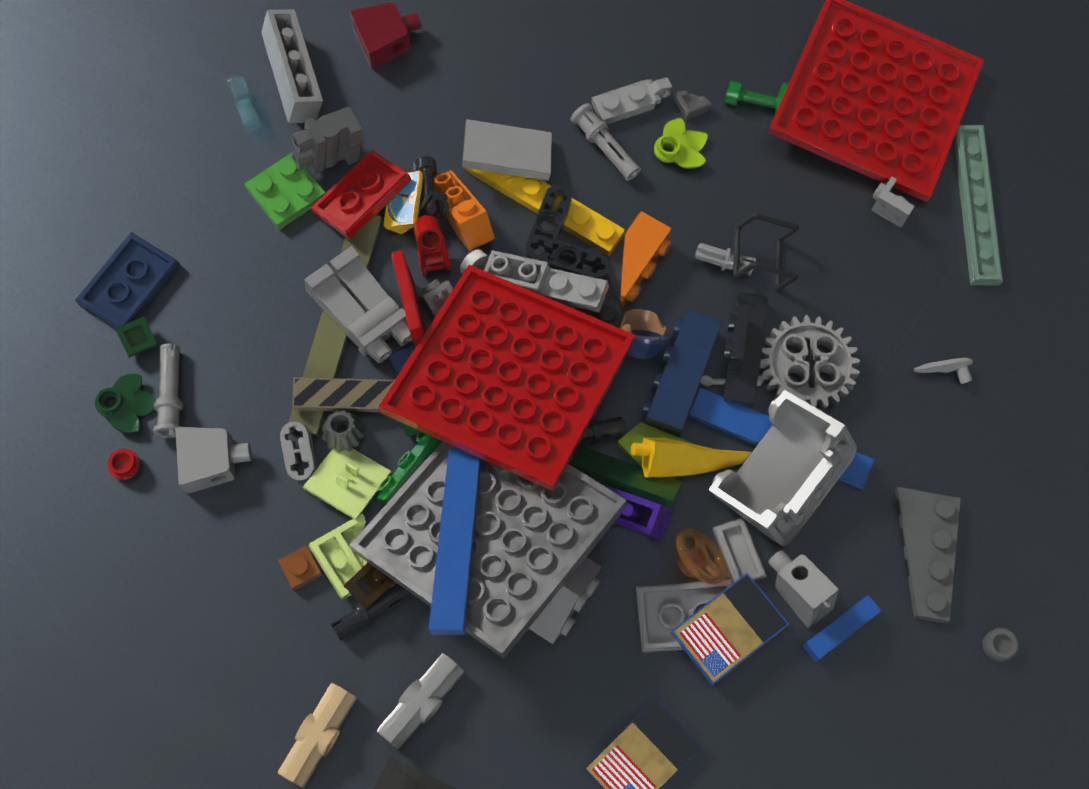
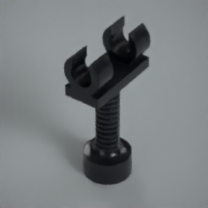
(433, 201)

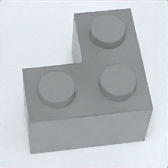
(573, 595)

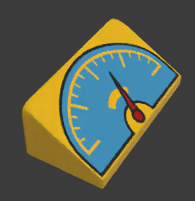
(404, 207)

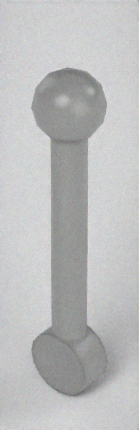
(707, 381)

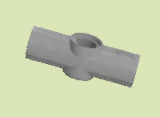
(420, 701)

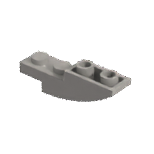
(558, 285)

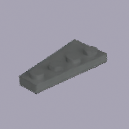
(930, 549)

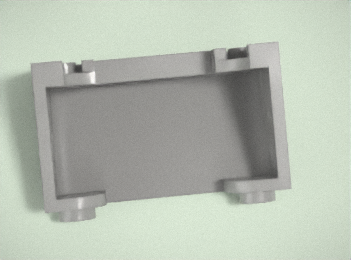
(788, 469)

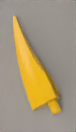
(676, 458)

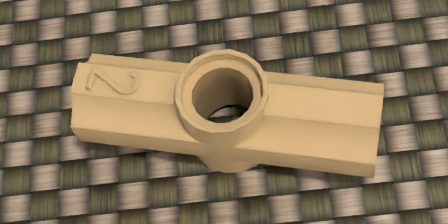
(317, 735)

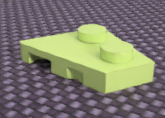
(336, 556)

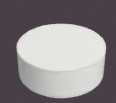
(476, 258)

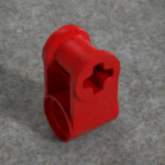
(431, 249)

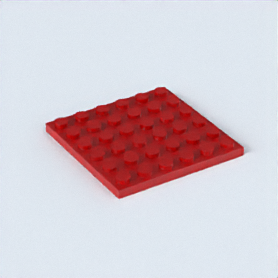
(877, 97)
(508, 376)

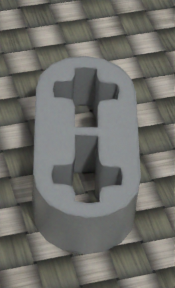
(291, 453)

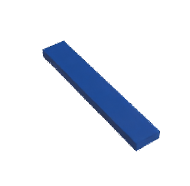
(753, 425)
(455, 544)

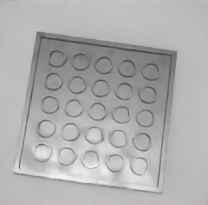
(522, 546)

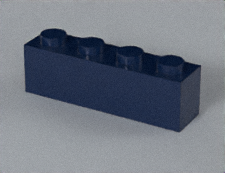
(683, 372)

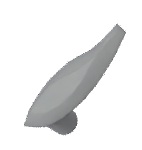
(958, 364)

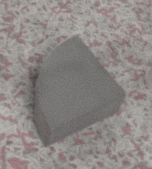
(691, 104)

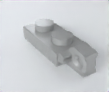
(630, 99)

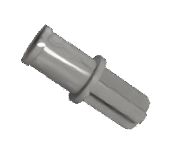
(721, 257)

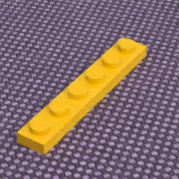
(581, 220)

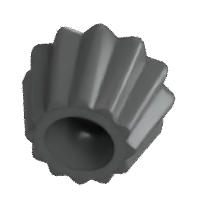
(346, 439)

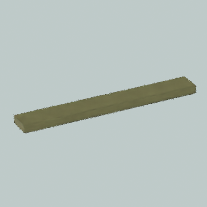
(329, 338)

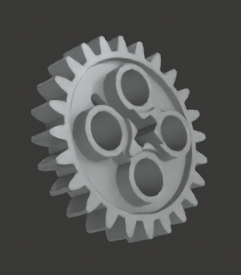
(837, 364)

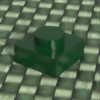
(136, 337)

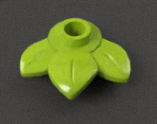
(684, 145)

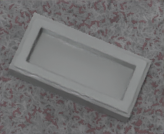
(739, 550)

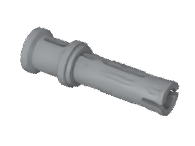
(598, 133)
(168, 404)

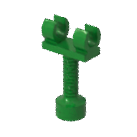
(736, 93)

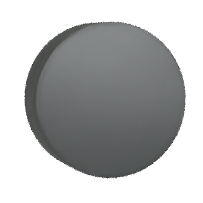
(1000, 644)

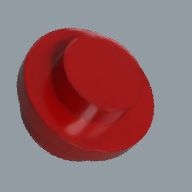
(123, 464)

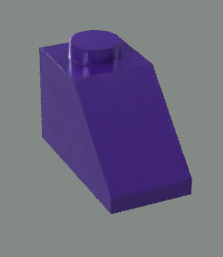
(643, 515)

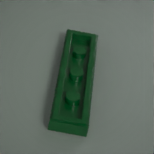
(625, 476)

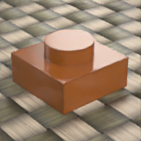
(300, 568)

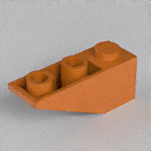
(465, 212)
(642, 246)

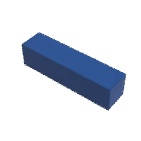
(841, 628)

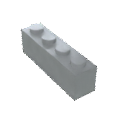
(291, 66)

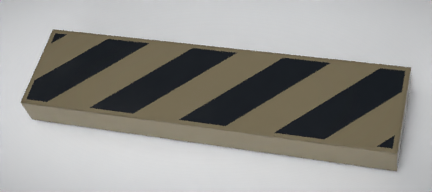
(339, 394)

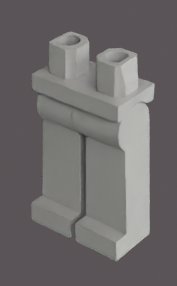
(358, 305)

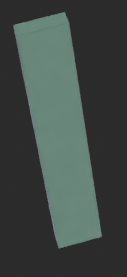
(977, 206)

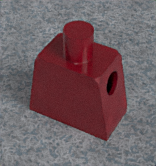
(383, 32)

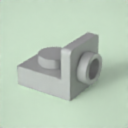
(891, 206)
(435, 295)

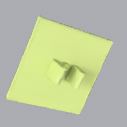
(347, 481)

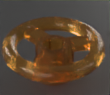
(696, 560)

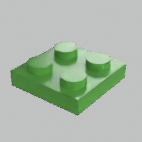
(284, 191)

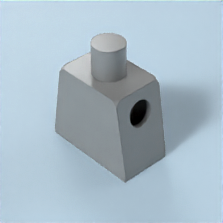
(207, 457)
(804, 587)

